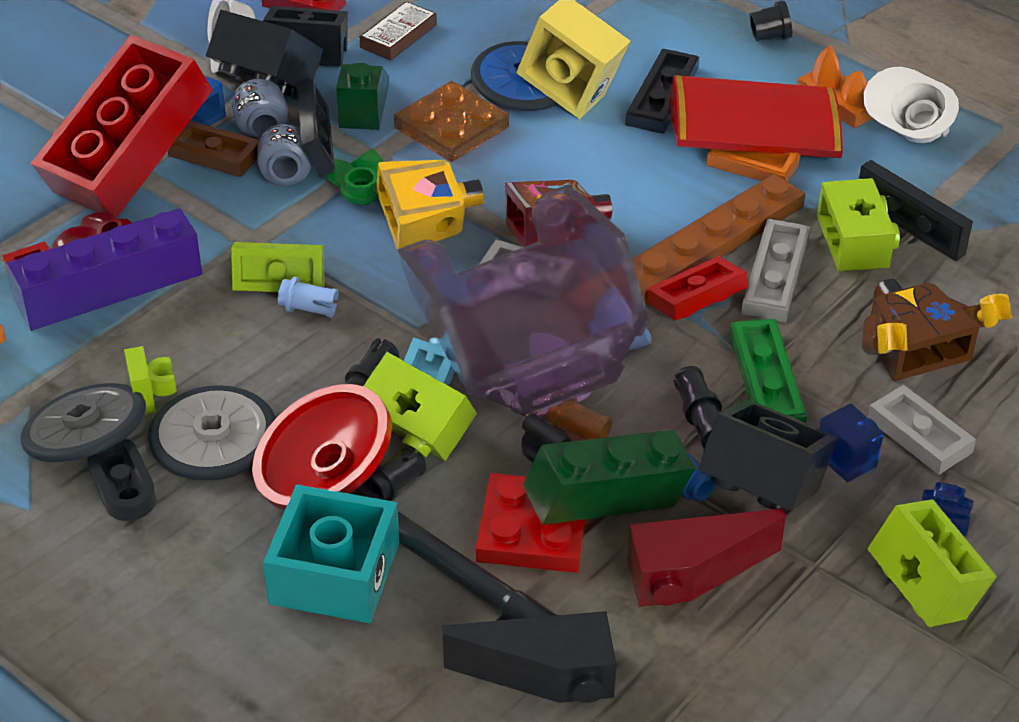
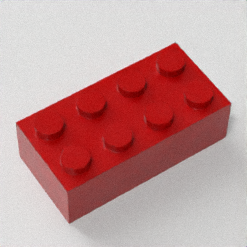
(122, 126)

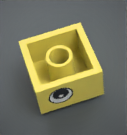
(572, 56)

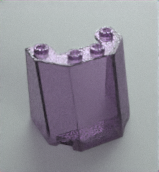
(540, 317)

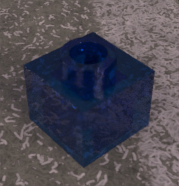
(857, 444)

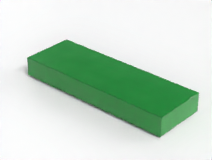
(766, 367)

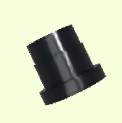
(771, 22)

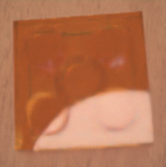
(451, 121)

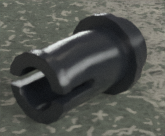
(396, 473)

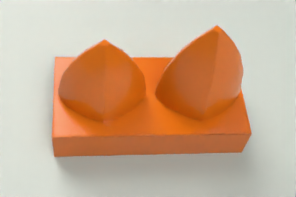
(848, 89)

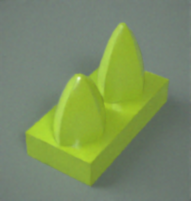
(267, 264)

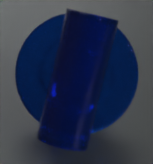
(953, 503)

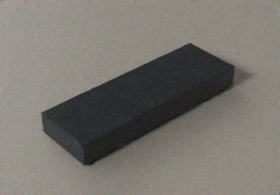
(651, 104)
(315, 127)
(920, 212)

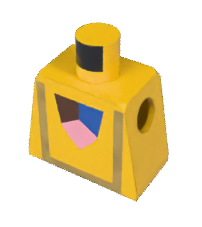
(424, 200)

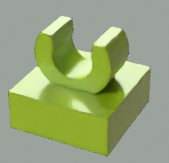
(149, 379)

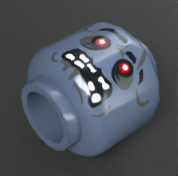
(258, 107)
(282, 156)

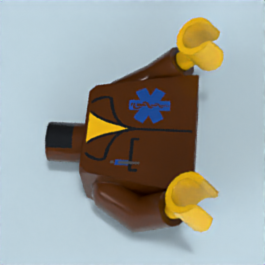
(924, 328)

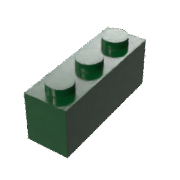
(608, 476)

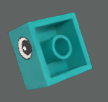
(332, 553)

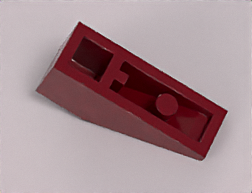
(693, 555)

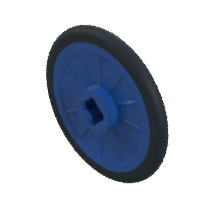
(497, 80)

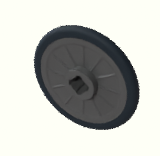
(83, 422)

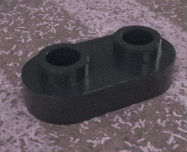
(123, 481)

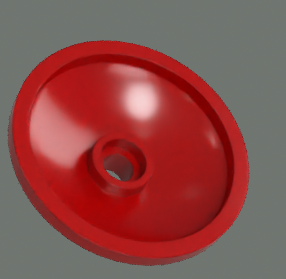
(323, 442)

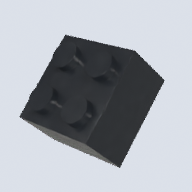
(263, 51)
(767, 455)

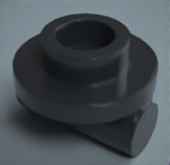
(539, 433)

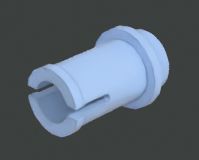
(307, 297)

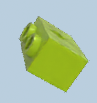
(857, 224)
(440, 410)
(931, 563)

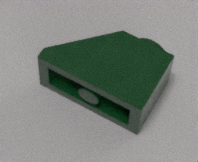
(361, 96)

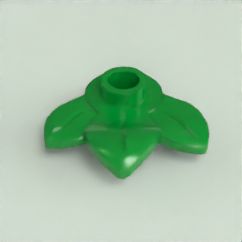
(358, 178)

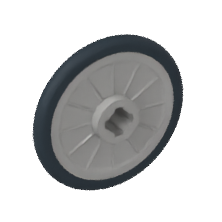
(209, 432)

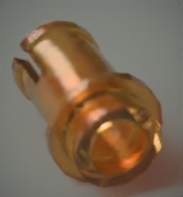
(580, 420)

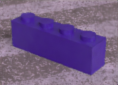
(105, 268)

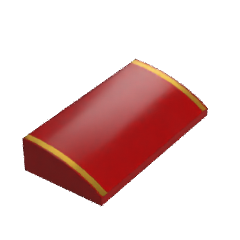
(755, 116)

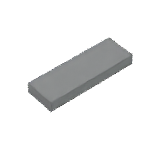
(776, 270)

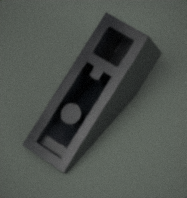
(543, 656)

